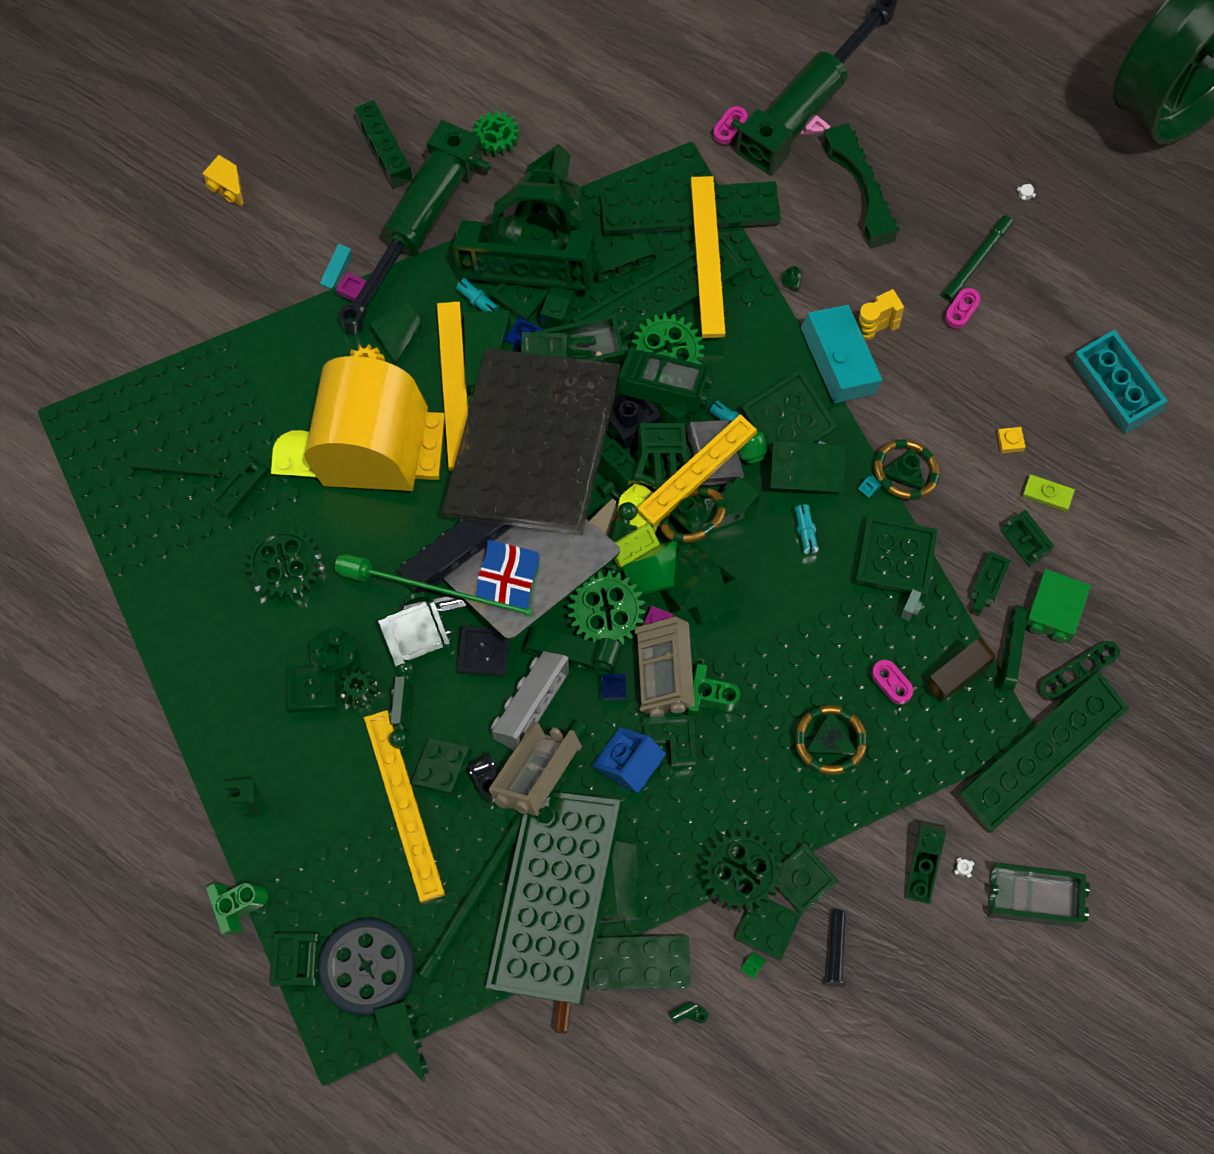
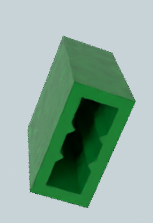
(1057, 606)

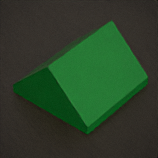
(653, 569)

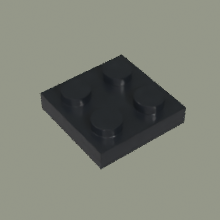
(483, 652)

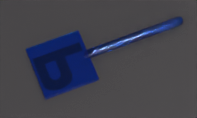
(515, 335)

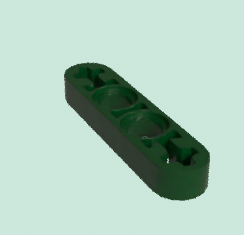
(1013, 648)
(1080, 672)

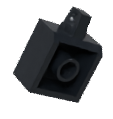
(626, 415)

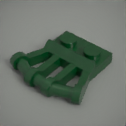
(658, 440)

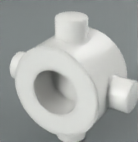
(1026, 192)
(964, 867)

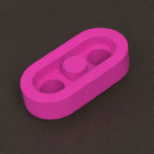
(724, 125)
(961, 309)
(893, 682)

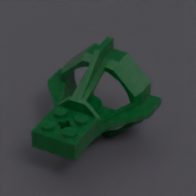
(540, 193)

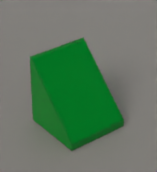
(753, 965)

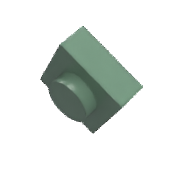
(912, 606)

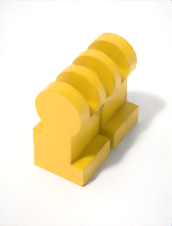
(881, 314)

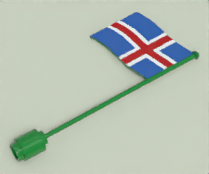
(502, 581)

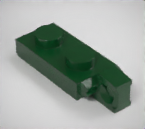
(989, 581)

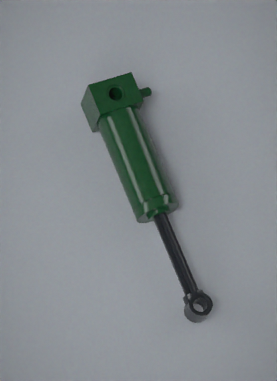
(768, 134)
(451, 159)

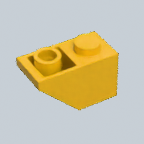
(224, 178)

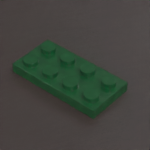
(640, 963)

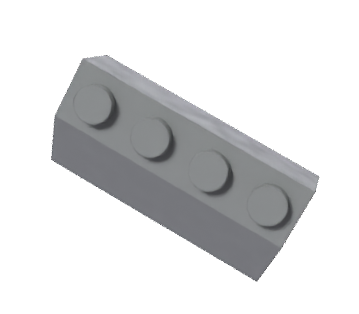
(531, 699)

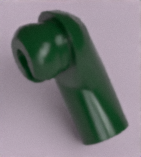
(690, 1011)

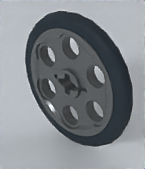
(348, 937)

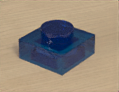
(613, 687)

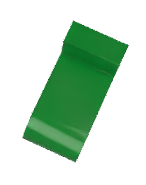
(717, 690)
(241, 904)

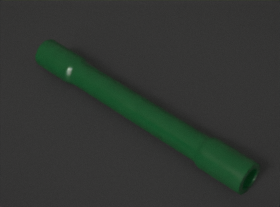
(958, 283)

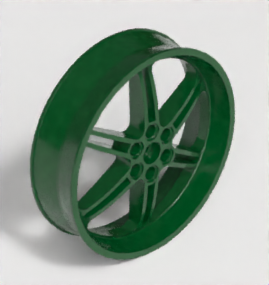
(1171, 71)

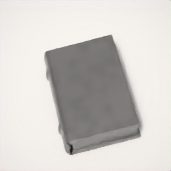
(699, 435)

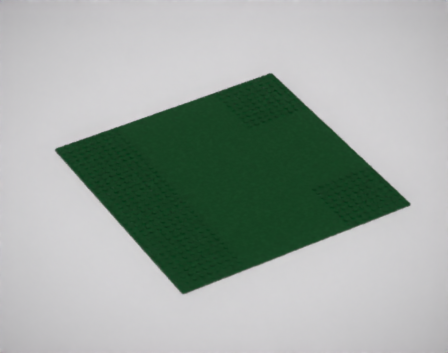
(325, 820)

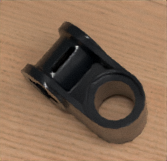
(483, 774)

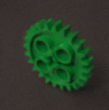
(660, 330)
(627, 606)

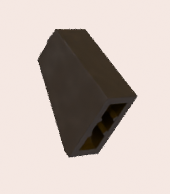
(961, 670)

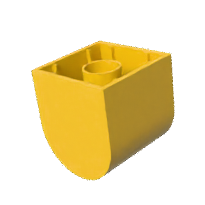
(366, 425)

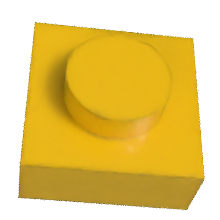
(1011, 440)

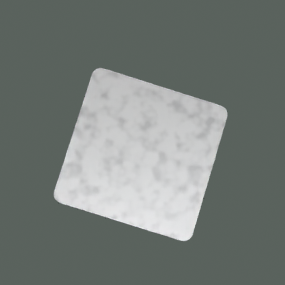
(558, 574)

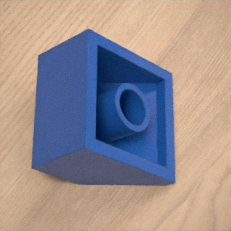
(629, 759)

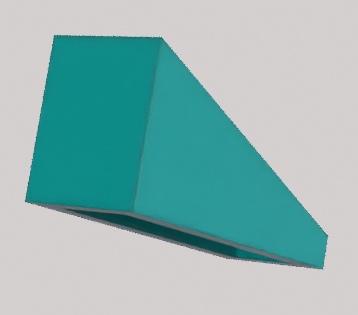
(336, 267)

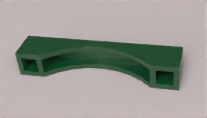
(843, 149)

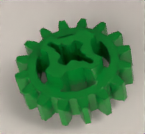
(497, 132)

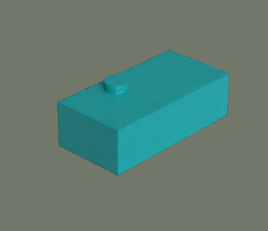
(841, 353)
(1119, 381)

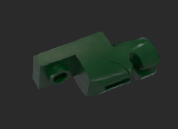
(557, 344)

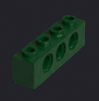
(383, 144)

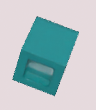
(870, 486)

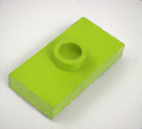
(1048, 493)
(636, 544)

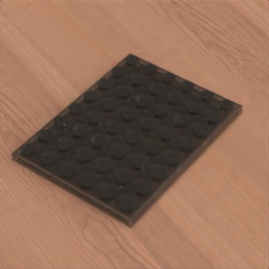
(532, 441)

